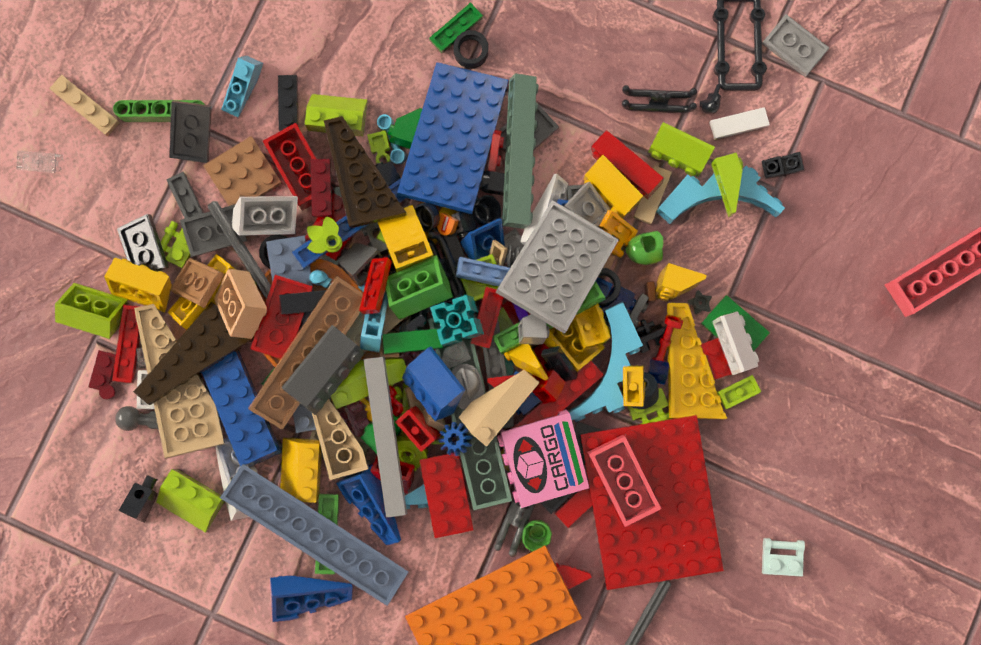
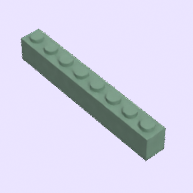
(519, 151)

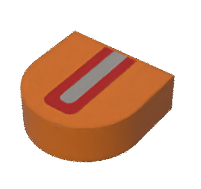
(447, 224)

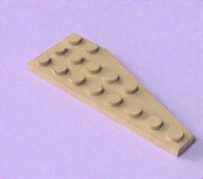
(188, 413)

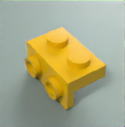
(591, 327)

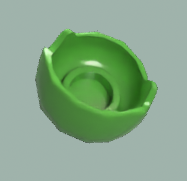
(536, 535)

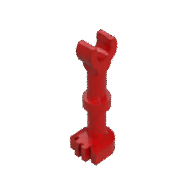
(665, 341)

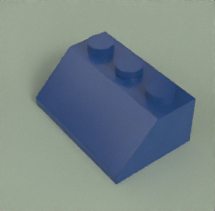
(433, 384)

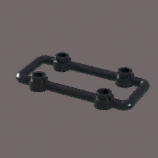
(722, 67)

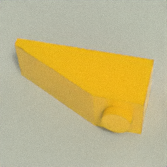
(526, 359)

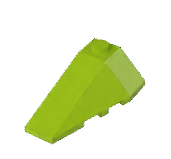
(355, 384)

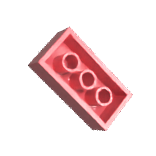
(624, 480)

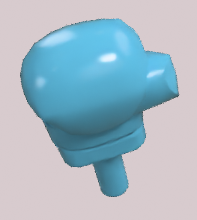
(319, 277)

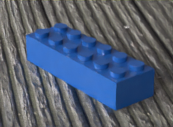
(233, 394)

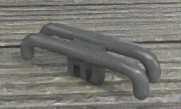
(517, 517)

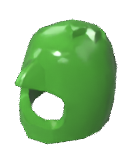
(646, 248)

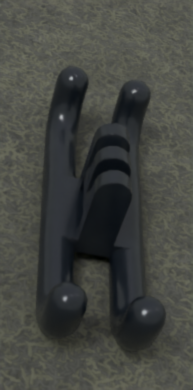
(659, 100)
(447, 263)

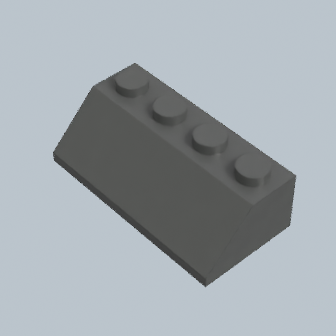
(323, 370)

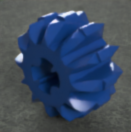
(460, 445)

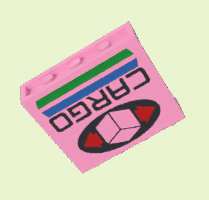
(543, 460)

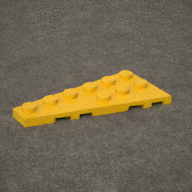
(689, 373)

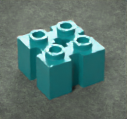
(447, 314)

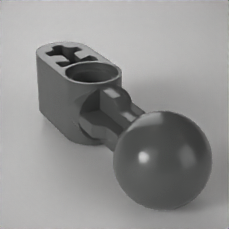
(130, 418)

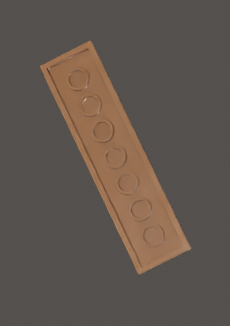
(336, 308)

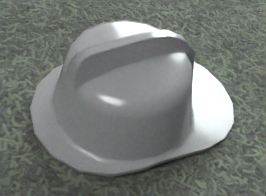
(471, 381)

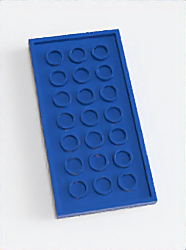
(453, 138)

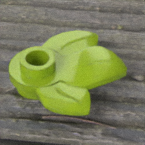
(323, 235)

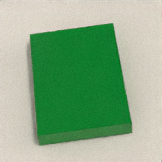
(752, 327)

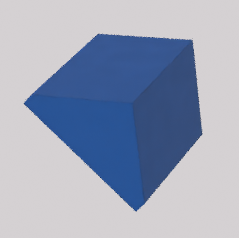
(479, 242)

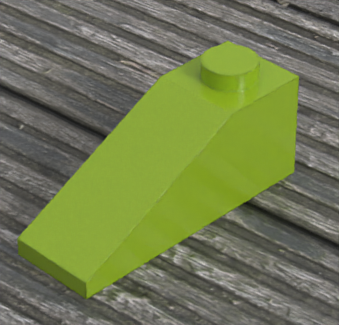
(728, 177)

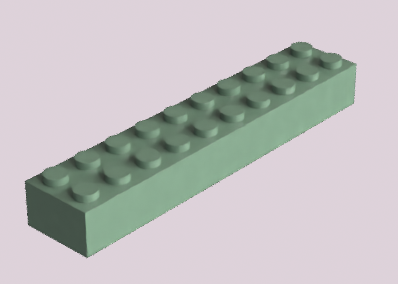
(481, 463)

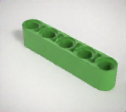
(151, 114)

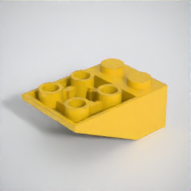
(405, 240)

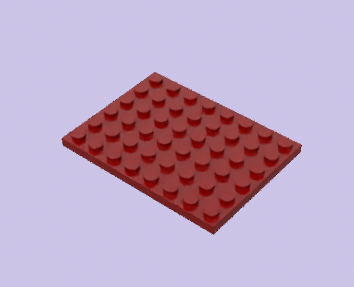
(678, 537)

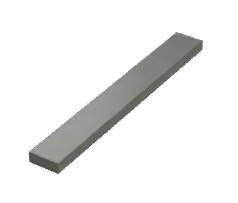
(385, 437)

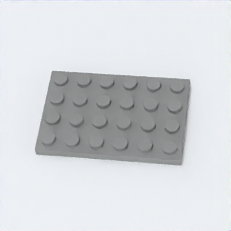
(557, 266)

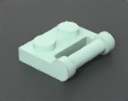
(783, 564)

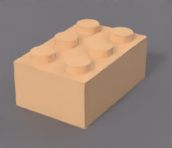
(240, 304)

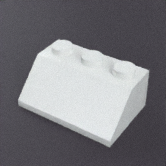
(265, 215)
(735, 343)

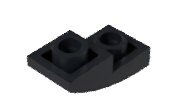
(783, 165)

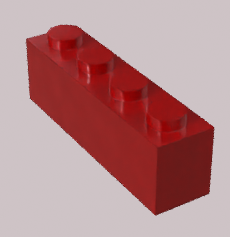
(631, 166)

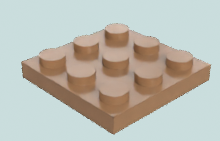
(242, 172)

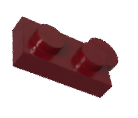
(103, 374)

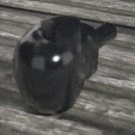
(712, 102)

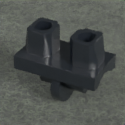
(649, 331)

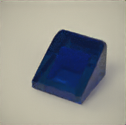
(659, 370)

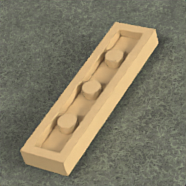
(84, 105)

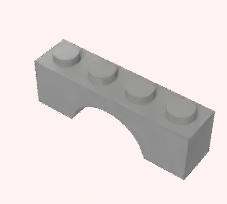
(532, 330)

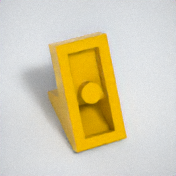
(633, 386)

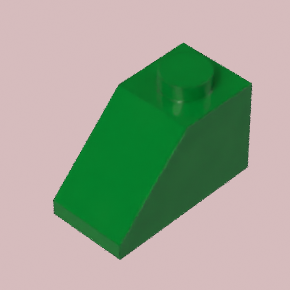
(404, 129)

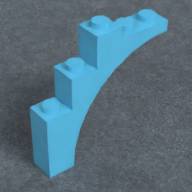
(691, 193)
(608, 392)

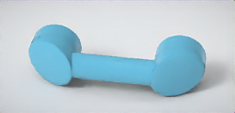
(397, 155)

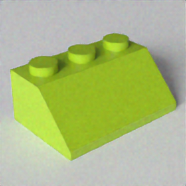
(328, 107)
(680, 150)
(90, 310)
(189, 499)

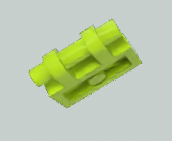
(179, 252)
(641, 413)

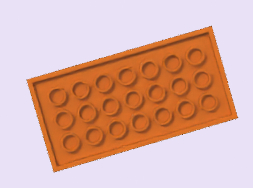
(501, 608)

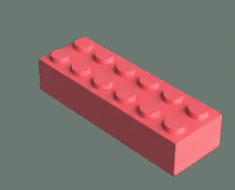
(937, 274)

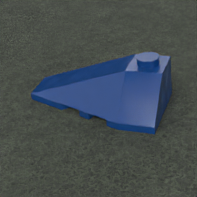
(367, 495)
(300, 594)

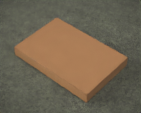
(197, 282)

